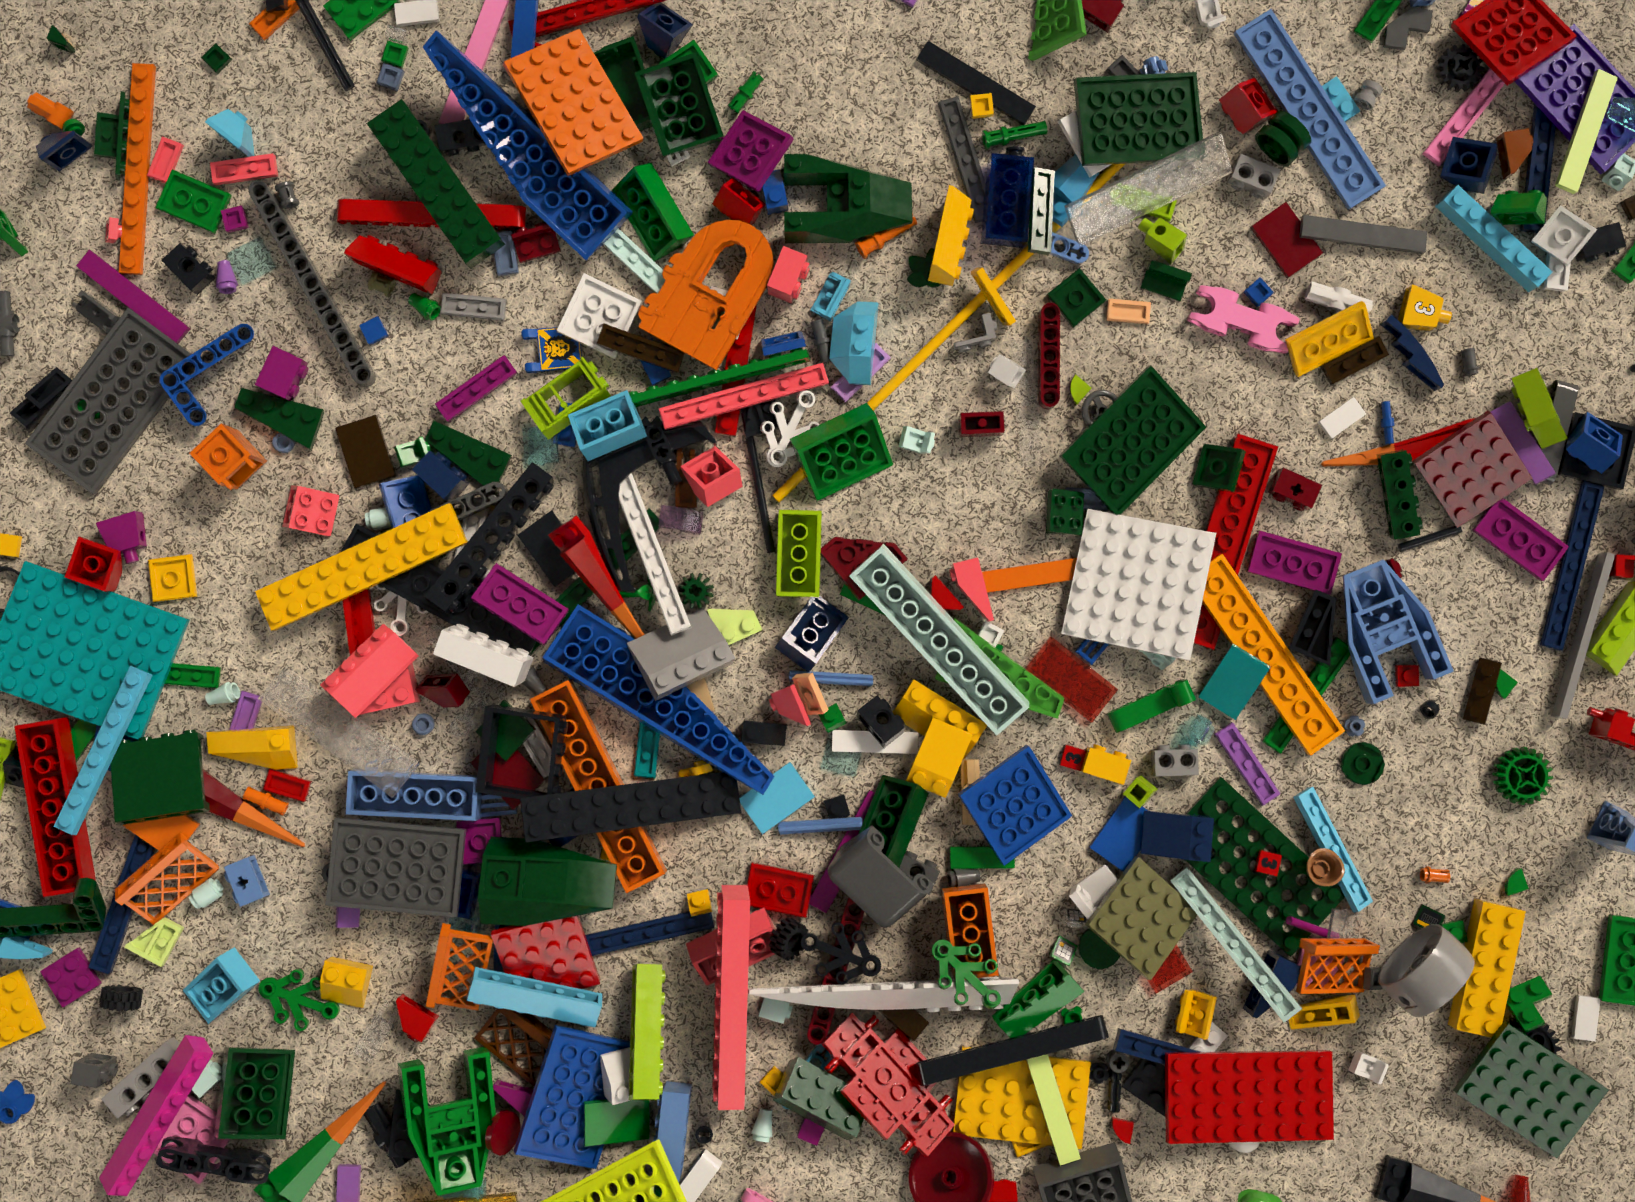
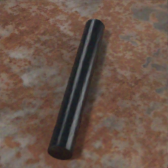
(1429, 538)

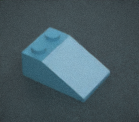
(221, 985)

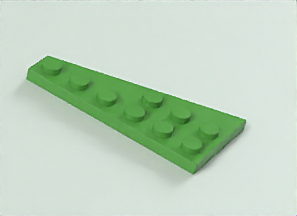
(1056, 26)
(1040, 695)

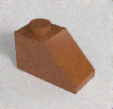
(1513, 150)

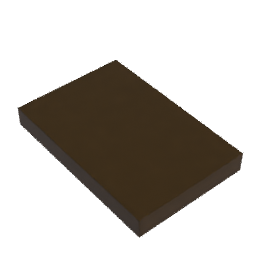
(365, 451)

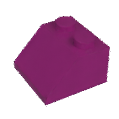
(282, 373)

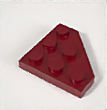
(847, 554)

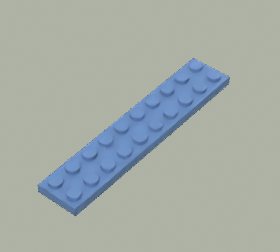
(1305, 99)

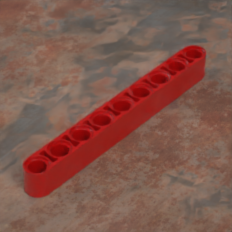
(415, 213)

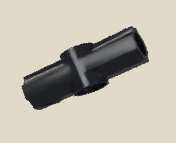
(381, 1124)

